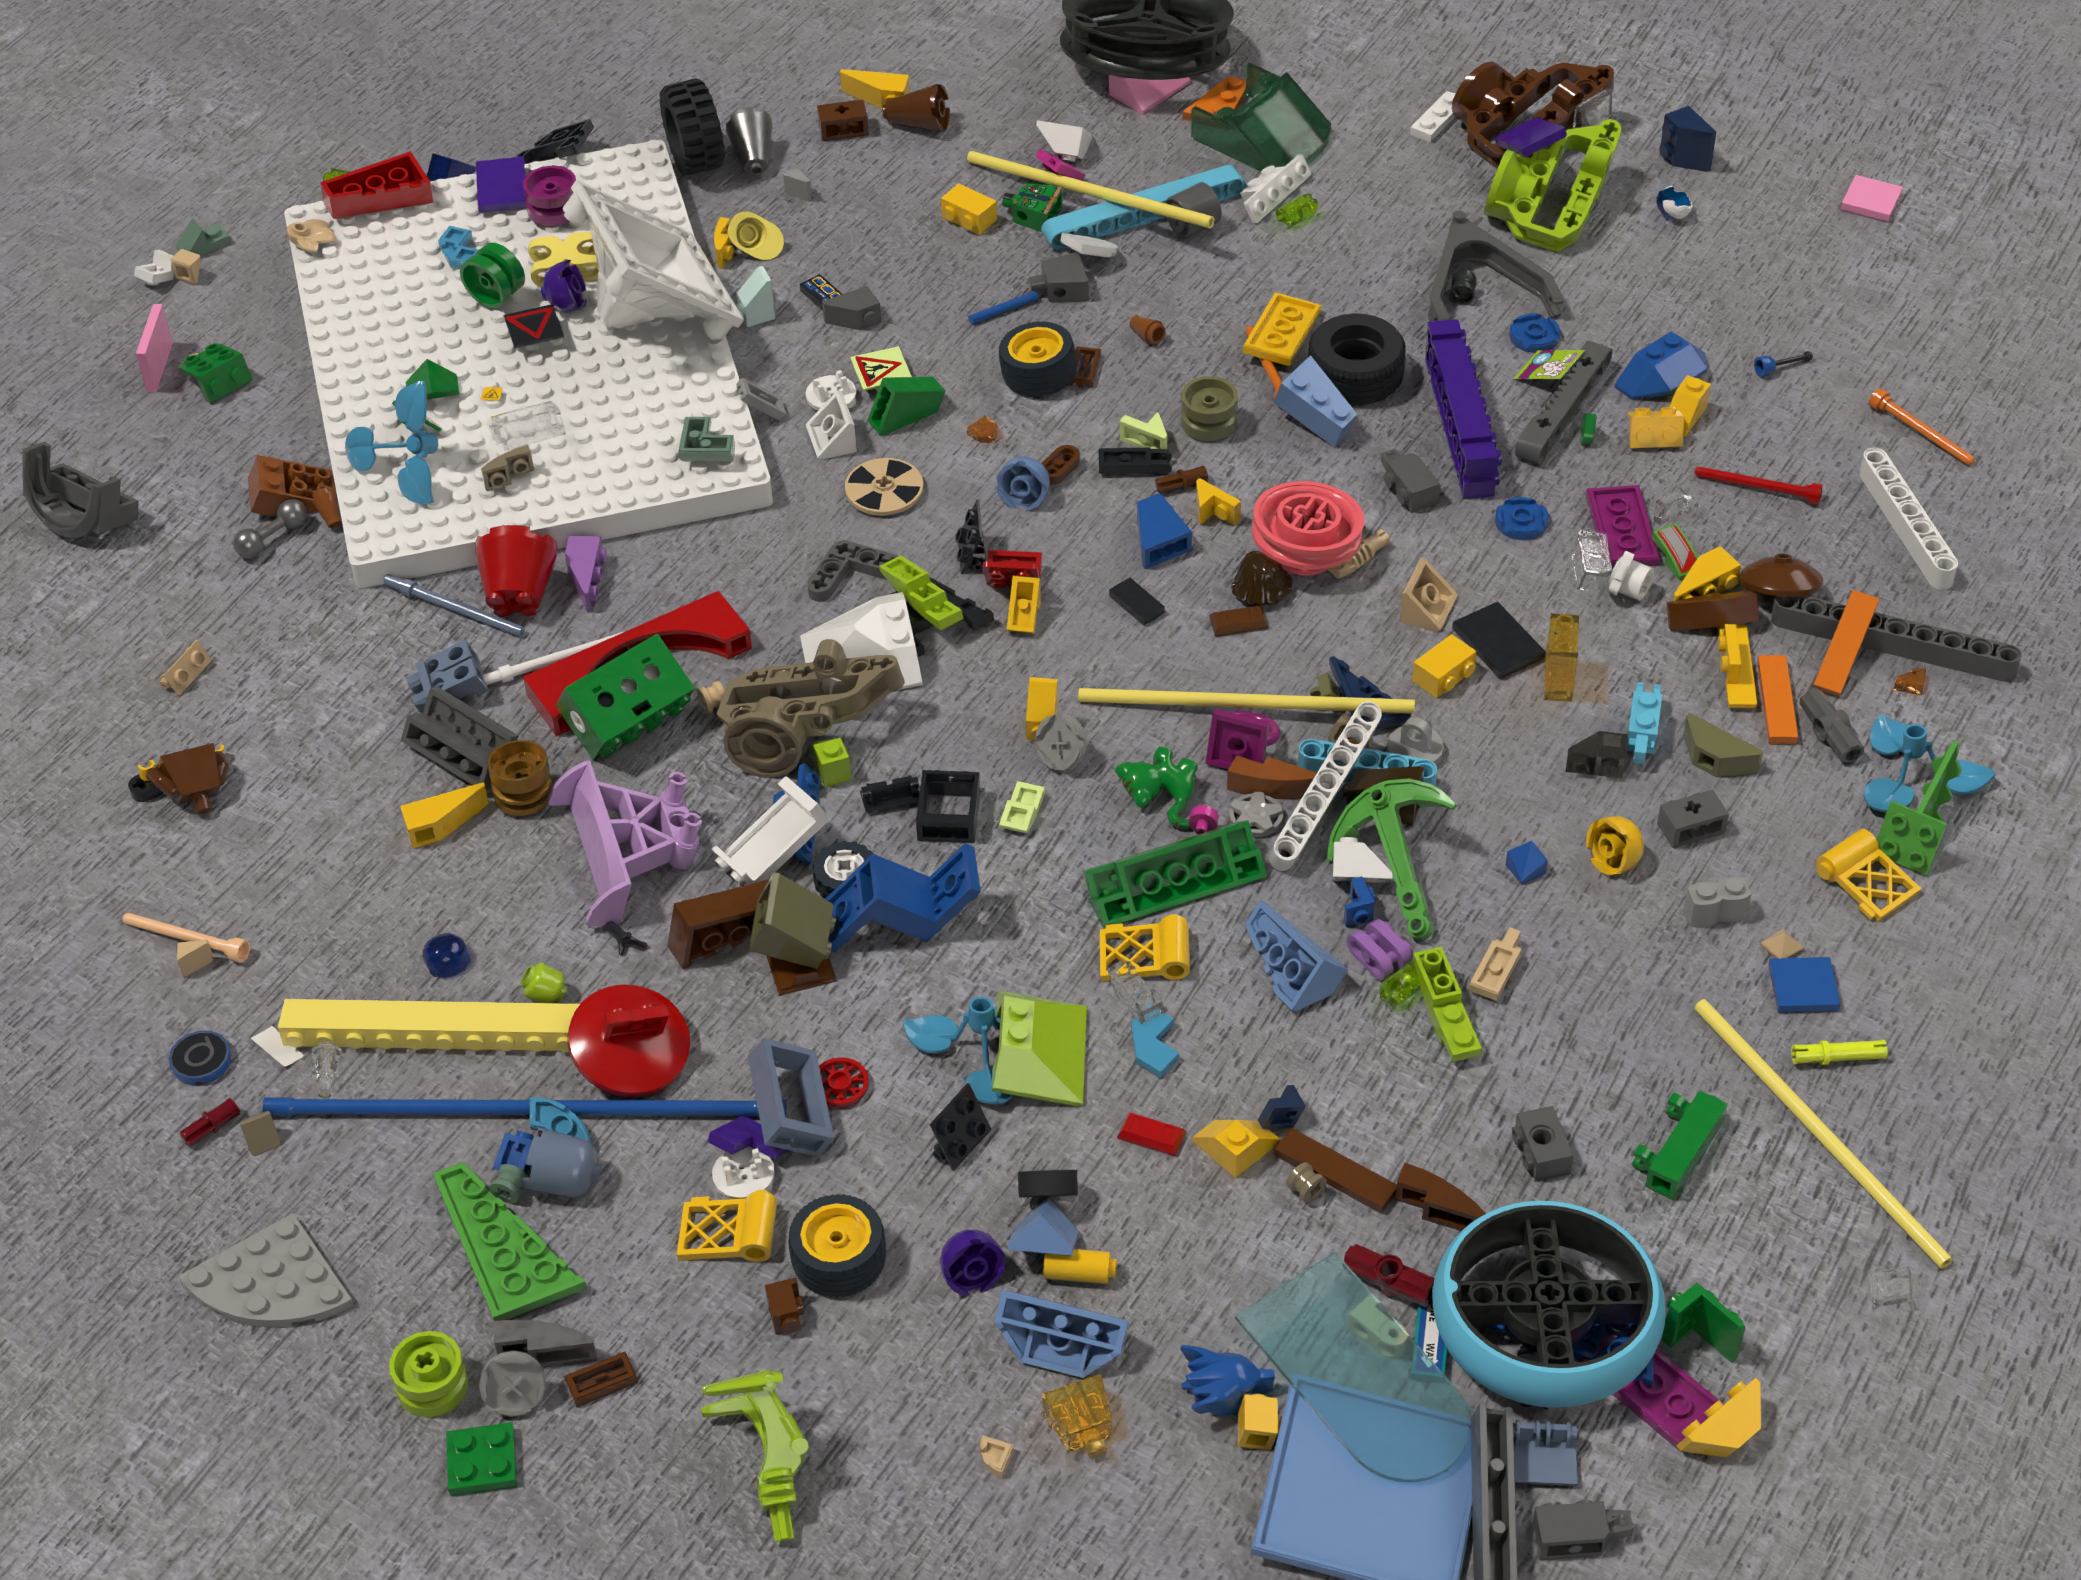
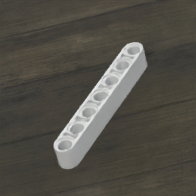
(1908, 519)
(1322, 797)

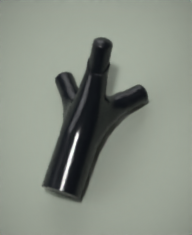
(623, 937)

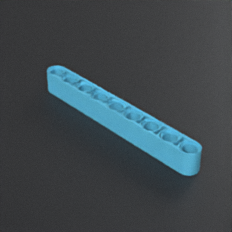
(1112, 217)

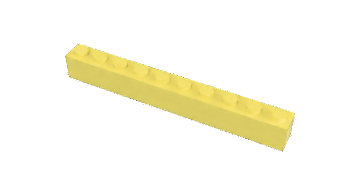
(426, 1024)

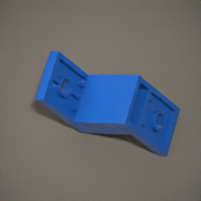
(903, 897)

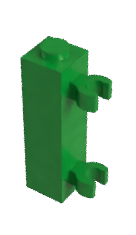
(1685, 1145)

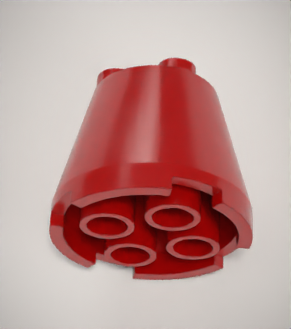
(515, 568)

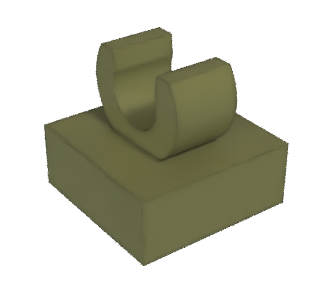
(1326, 687)

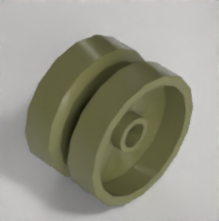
(1209, 408)

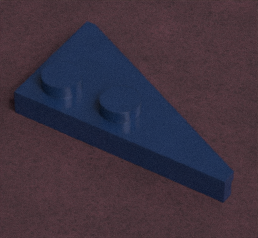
(1361, 687)

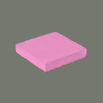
(1871, 198)

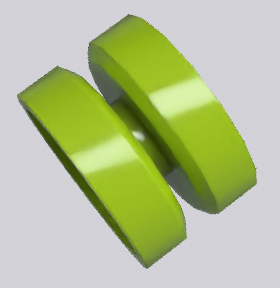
(428, 1374)

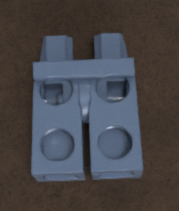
(453, 670)

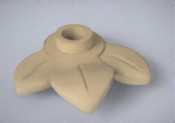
(310, 234)

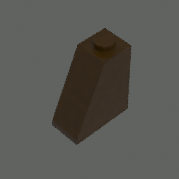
(1367, 778)

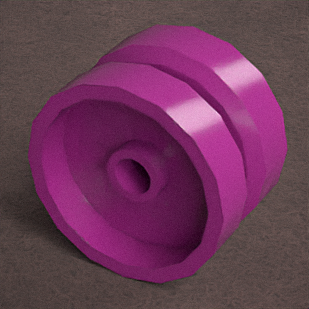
(547, 193)

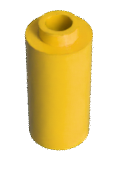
(1081, 1266)

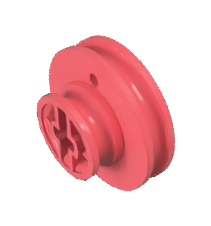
(1307, 526)

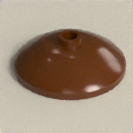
(1781, 576)

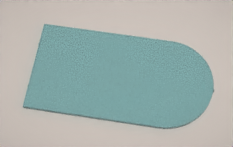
(1360, 1372)

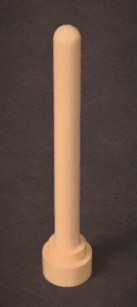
(235, 949)

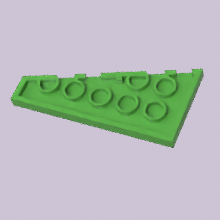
(503, 1251)

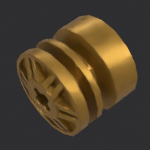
(520, 777)

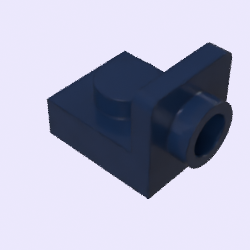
(1282, 1111)

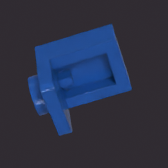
(1362, 905)

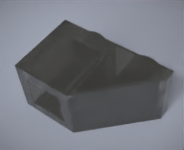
(1599, 755)

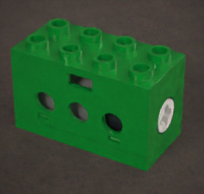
(625, 697)

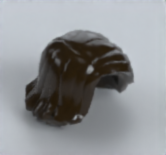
(1261, 580)

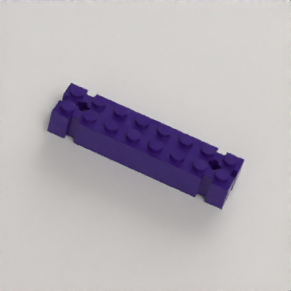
(1462, 409)

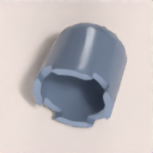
(561, 1164)

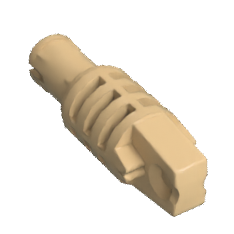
(1365, 553)

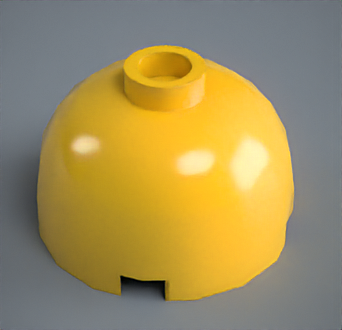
(1614, 844)

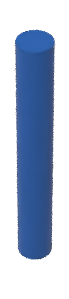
(1003, 307)

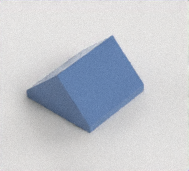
(1045, 1232)

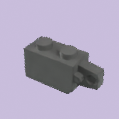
(1410, 480)
(1578, 1529)

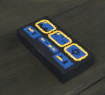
(818, 290)

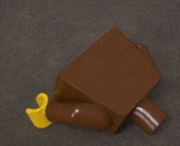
(189, 775)

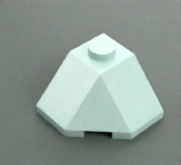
(756, 298)

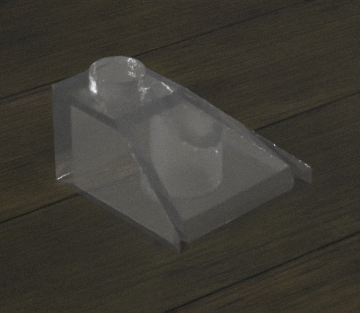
(1594, 110)

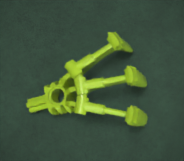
(780, 1437)

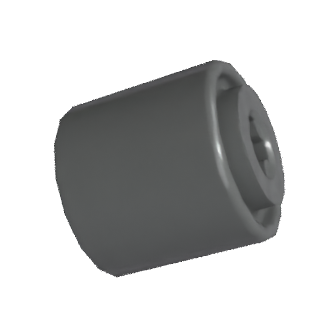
(1195, 198)

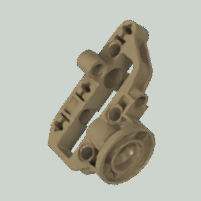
(780, 706)

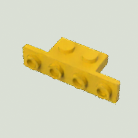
(1737, 666)

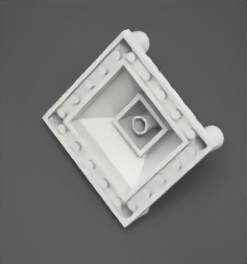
(649, 266)

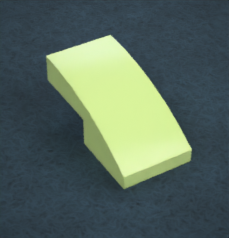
(1022, 807)

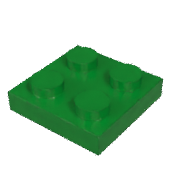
(481, 1459)

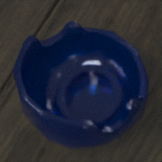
(445, 955)

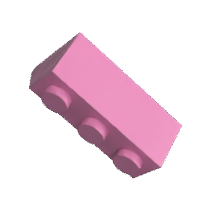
(1143, 93)

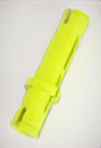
(1844, 1051)

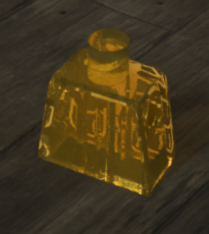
(1080, 1415)

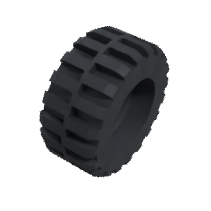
(692, 126)

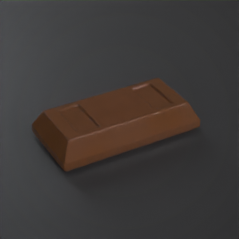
(1238, 620)

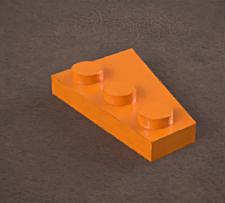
(1227, 93)

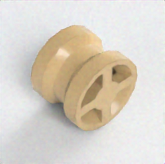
(710, 697)

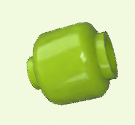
(543, 984)

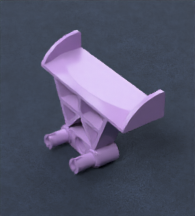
(672, 842)

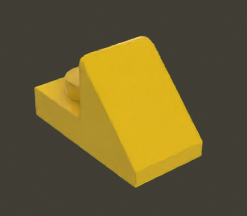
(1216, 502)
(1023, 605)

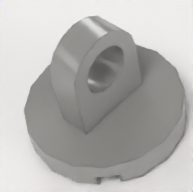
(1416, 740)
(1061, 742)
(512, 1383)

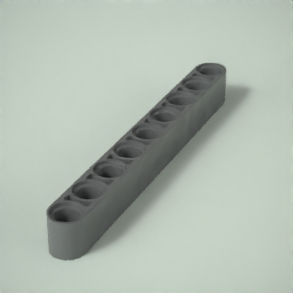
(1903, 638)

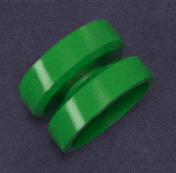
(492, 275)

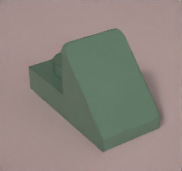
(202, 241)

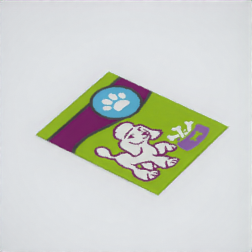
(1549, 364)

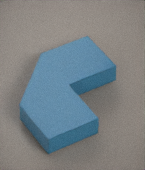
(454, 244)
(1149, 1050)

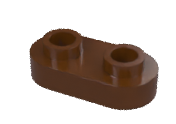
(1061, 463)

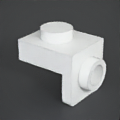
(159, 271)

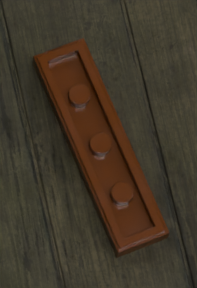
(1337, 1169)

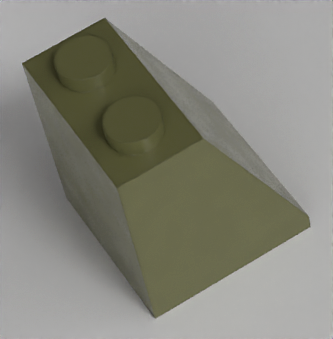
(792, 923)

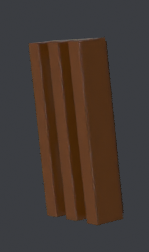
(1080, 380)
(603, 1382)

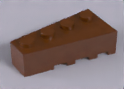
(712, 922)

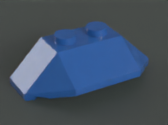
(1661, 368)

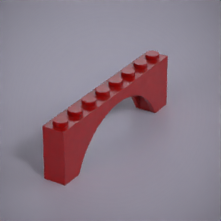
(701, 625)

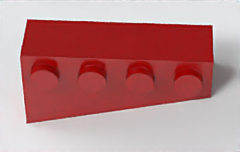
(378, 188)

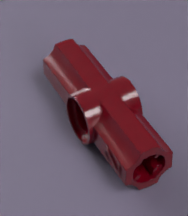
(1376, 1267)

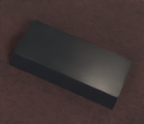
(1136, 601)

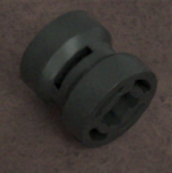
(1463, 287)

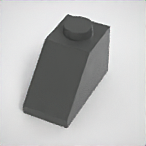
(853, 309)

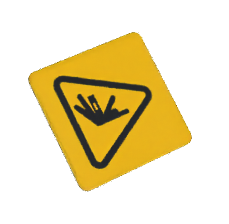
(491, 393)

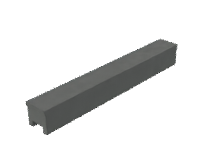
(1493, 1494)

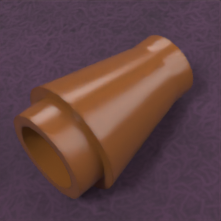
(1149, 329)
(327, 505)

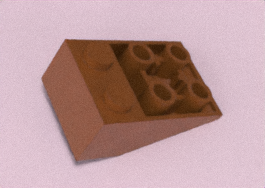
(279, 480)

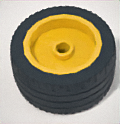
(1037, 358)
(837, 1245)

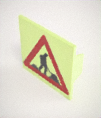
(878, 365)

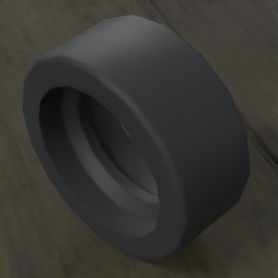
(1047, 1183)

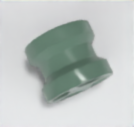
(508, 1184)

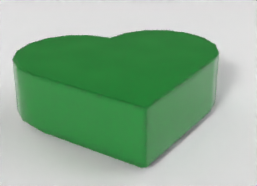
(1587, 428)

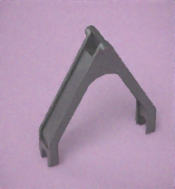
(1472, 243)

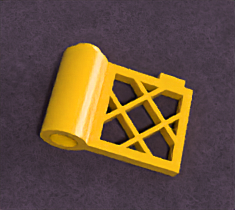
(1851, 858)
(1168, 943)
(752, 1233)

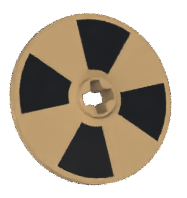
(901, 490)

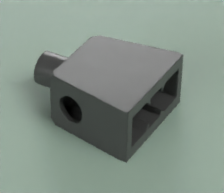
(1062, 279)

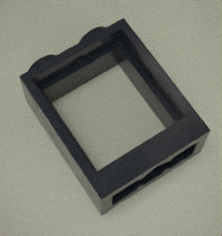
(948, 826)

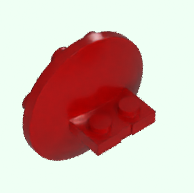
(628, 1040)

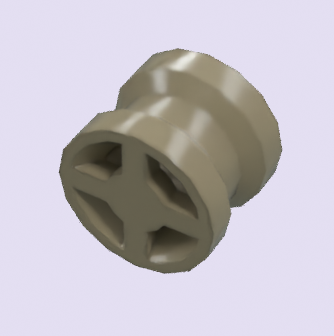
(1306, 1182)

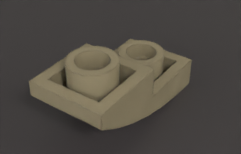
(510, 464)

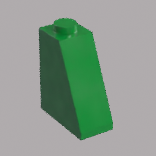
(904, 402)

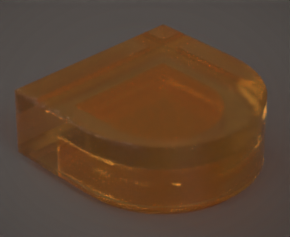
(983, 430)

